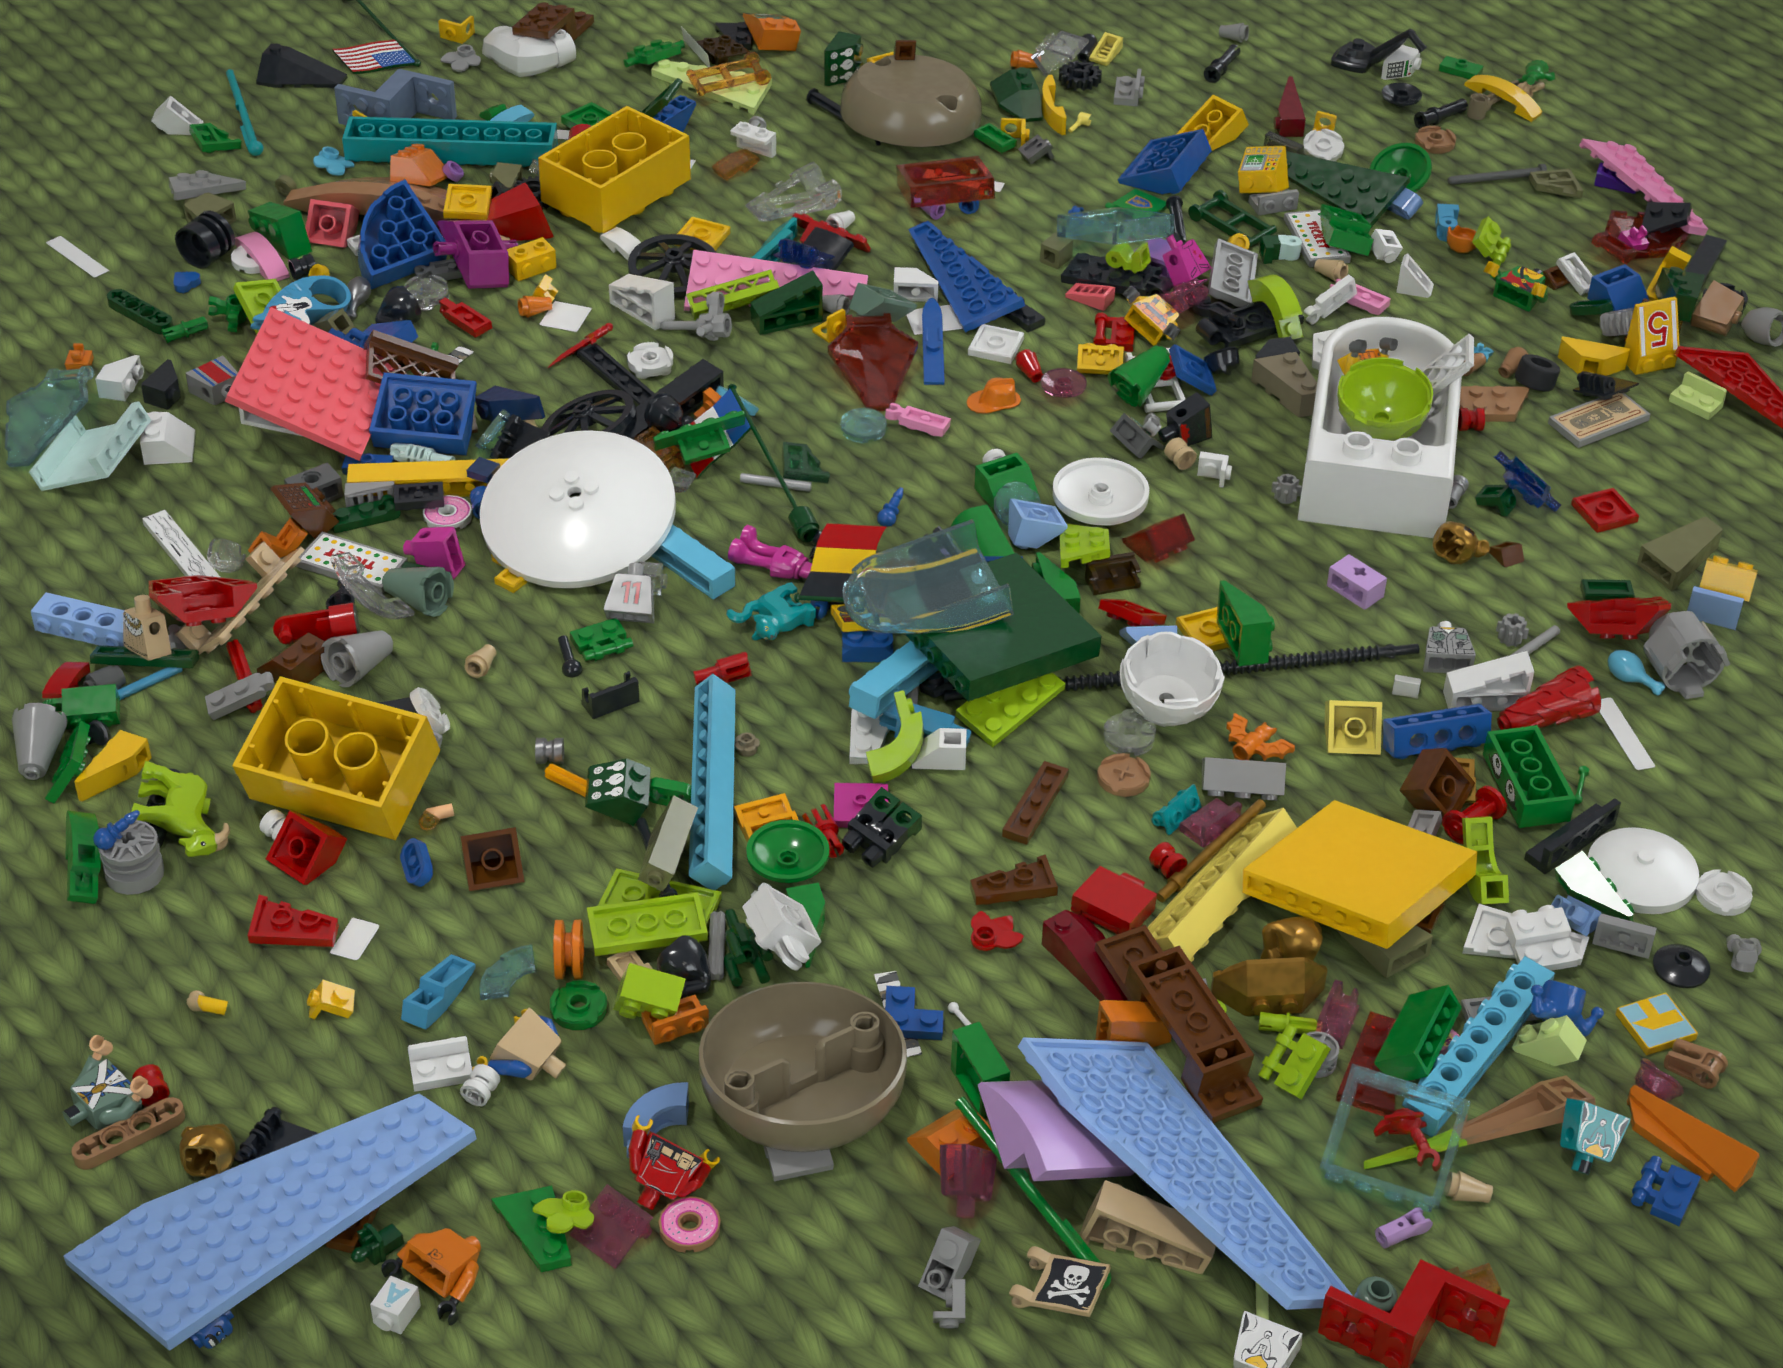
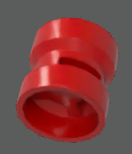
(1471, 419)
(1166, 859)
(155, 1080)

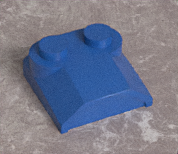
(866, 646)

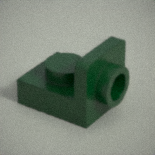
(1497, 495)

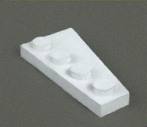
(865, 736)
(1489, 936)

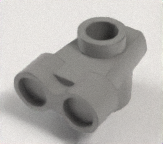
(1744, 952)

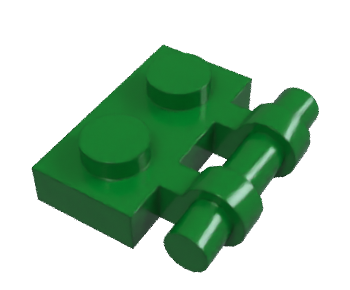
(601, 639)

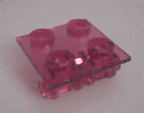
(1186, 294)
(615, 1226)

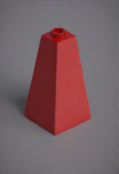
(518, 215)

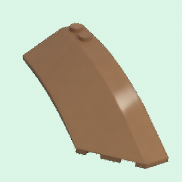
(363, 192)

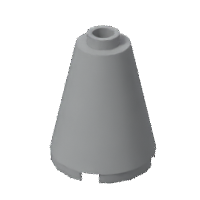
(354, 655)
(36, 737)

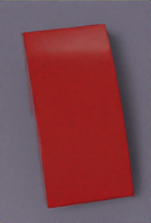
(65, 677)

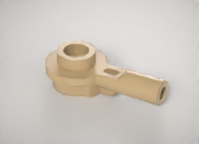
(1530, 89)

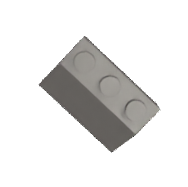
(1243, 778)

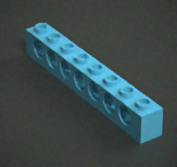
(1481, 1040)

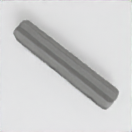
(717, 945)

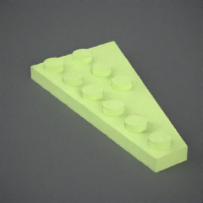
(744, 95)

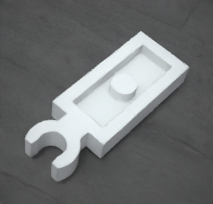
(1331, 299)

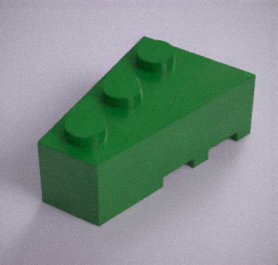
(282, 228)

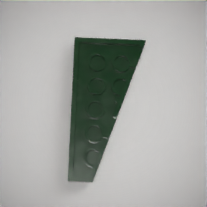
(1346, 185)

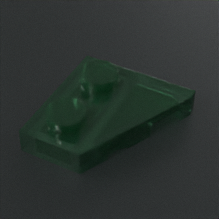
(801, 464)

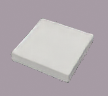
(996, 343)

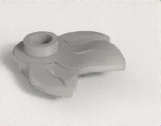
(461, 58)

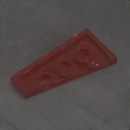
(1368, 1047)

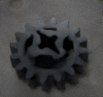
(1080, 75)

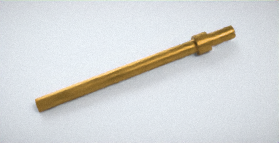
(1179, 879)

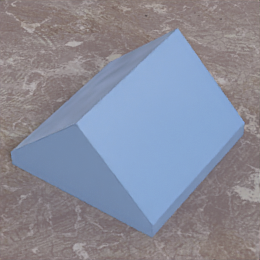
(1715, 607)

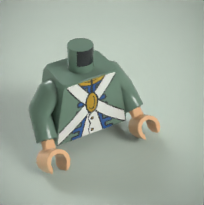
(103, 1092)

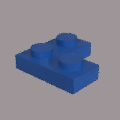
(913, 1022)

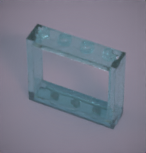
(1103, 224)
(1410, 1091)

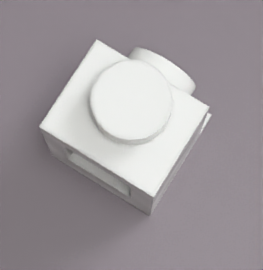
(1385, 245)

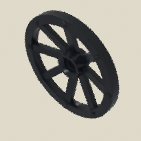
(672, 259)
(584, 413)

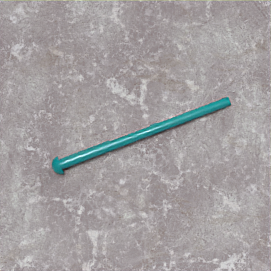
(253, 146)

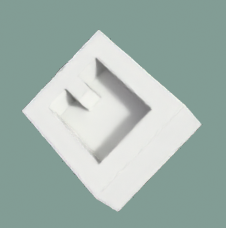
(1214, 466)

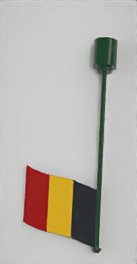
(835, 556)

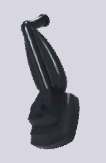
(1361, 55)

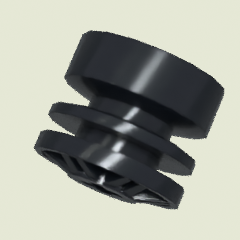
(205, 239)

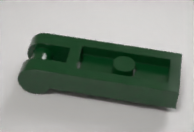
(366, 514)

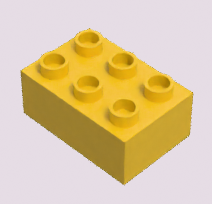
(614, 169)
(337, 757)

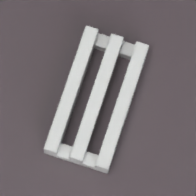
(1575, 275)

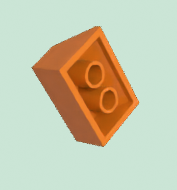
(417, 166)

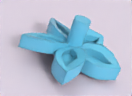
(1486, 351)

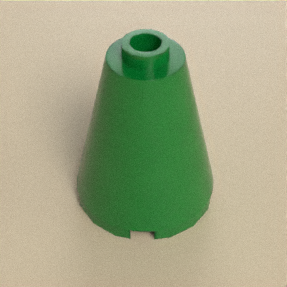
(1139, 375)

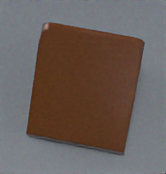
(905, 49)
(1555, 278)
(1507, 553)

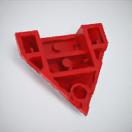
(1619, 616)

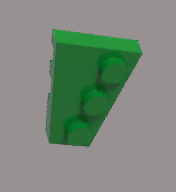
(70, 761)
(544, 1248)

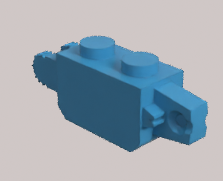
(931, 721)

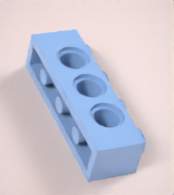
(78, 620)

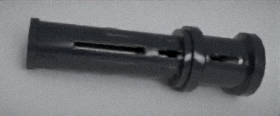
(1220, 65)
(1435, 115)

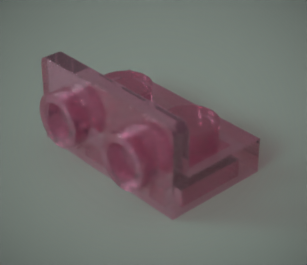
(1210, 821)

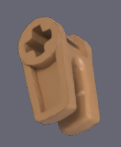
(1695, 1063)

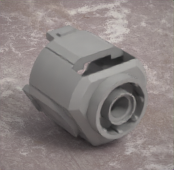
(1683, 639)

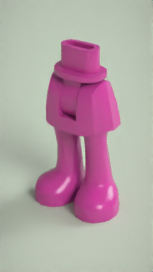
(781, 561)

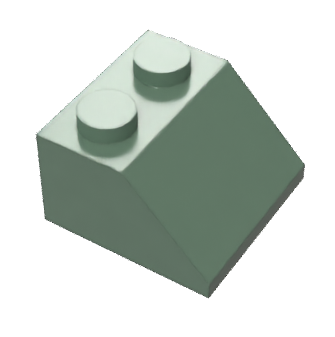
(875, 301)

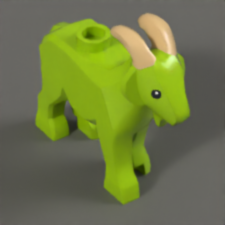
(183, 809)

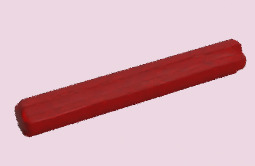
(241, 668)

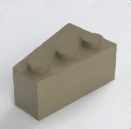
(1288, 380)

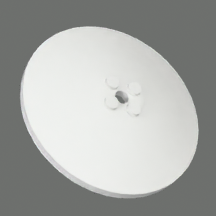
(582, 539)

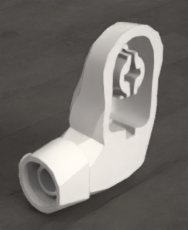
(528, 55)

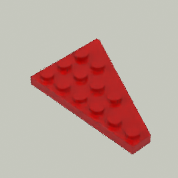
(1739, 376)

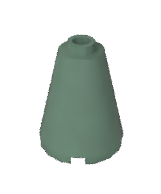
(420, 587)

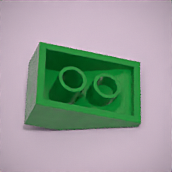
(1244, 625)

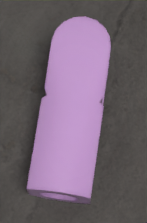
(1401, 1228)

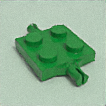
(652, 53)

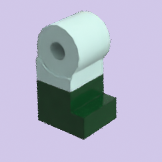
(1279, 247)

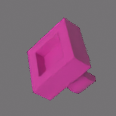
(1635, 238)

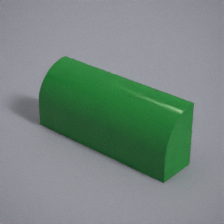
(989, 534)
(1419, 1034)

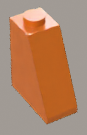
(1130, 1022)

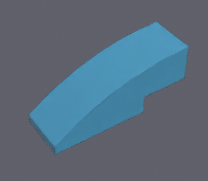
(436, 991)

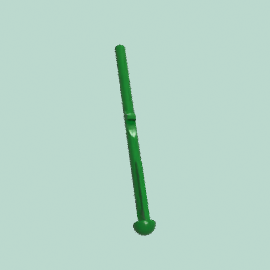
(1062, 1228)

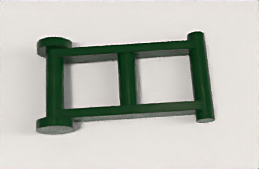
(662, 99)
(1221, 199)

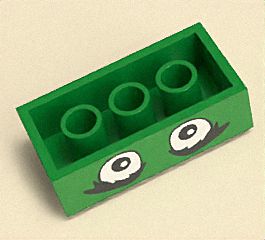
(1528, 776)

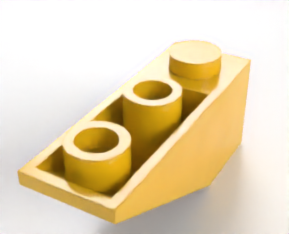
(117, 762)

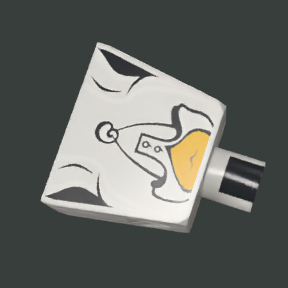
(1265, 1344)

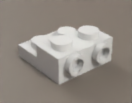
(1542, 937)

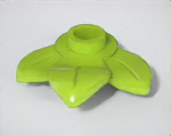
(566, 1212)

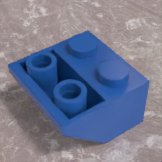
(1620, 286)

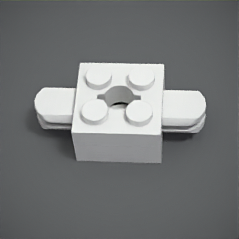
(781, 925)

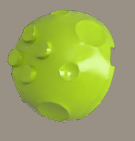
(1384, 398)

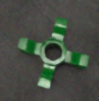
(231, 308)

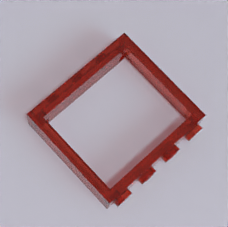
(945, 181)

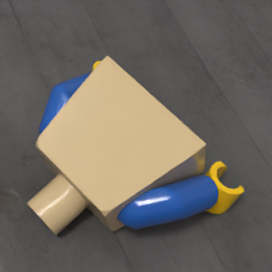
(527, 1048)

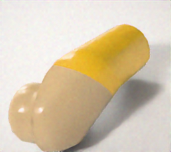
(200, 1003)

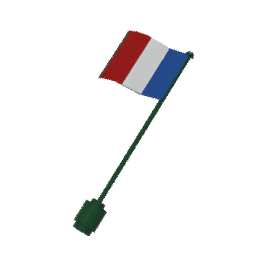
(801, 516)

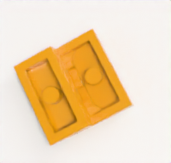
(761, 812)

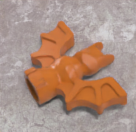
(1254, 742)

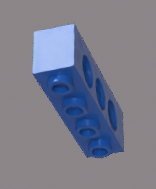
(1399, 730)

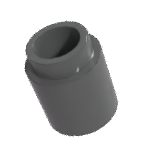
(106, 676)

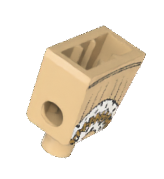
(145, 630)

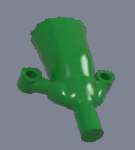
(1536, 71)

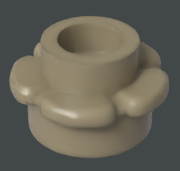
(746, 744)

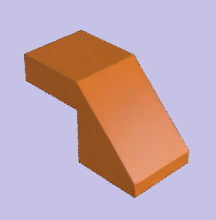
(285, 542)

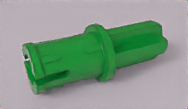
(185, 329)

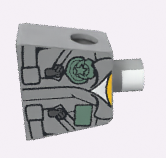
(1448, 649)

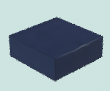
(482, 470)

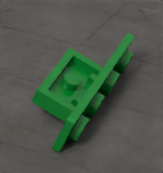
(702, 439)

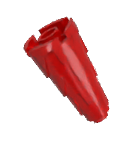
(1554, 702)

